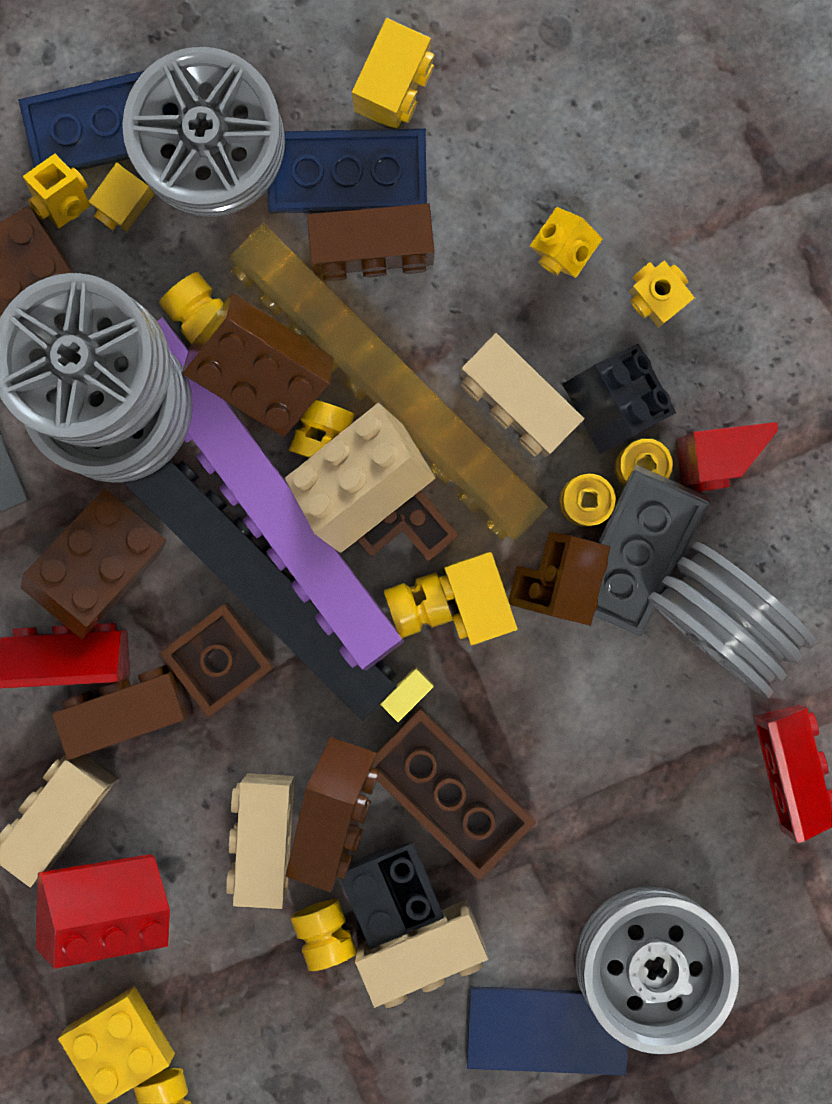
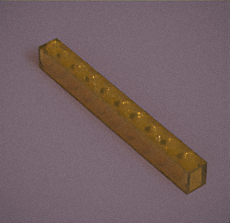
(386, 379)

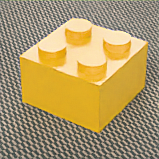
(392, 74)
(479, 599)
(116, 1046)

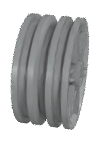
(235, 84)
(129, 396)
(131, 457)
(732, 619)
(704, 997)

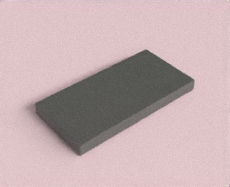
(646, 541)

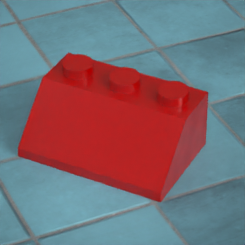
(716, 456)
(63, 657)
(795, 771)
(101, 911)

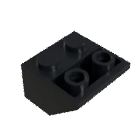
(619, 398)
(391, 894)

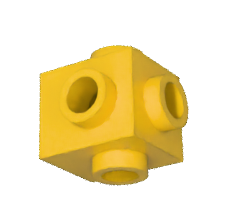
(56, 191)
(565, 243)
(672, 284)

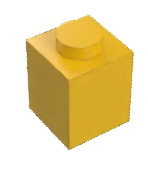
(120, 198)

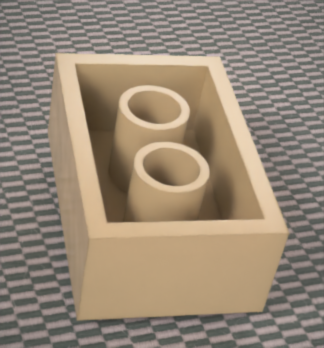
(519, 397)
(359, 478)
(53, 816)
(261, 840)
(422, 957)

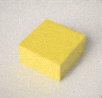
(407, 694)

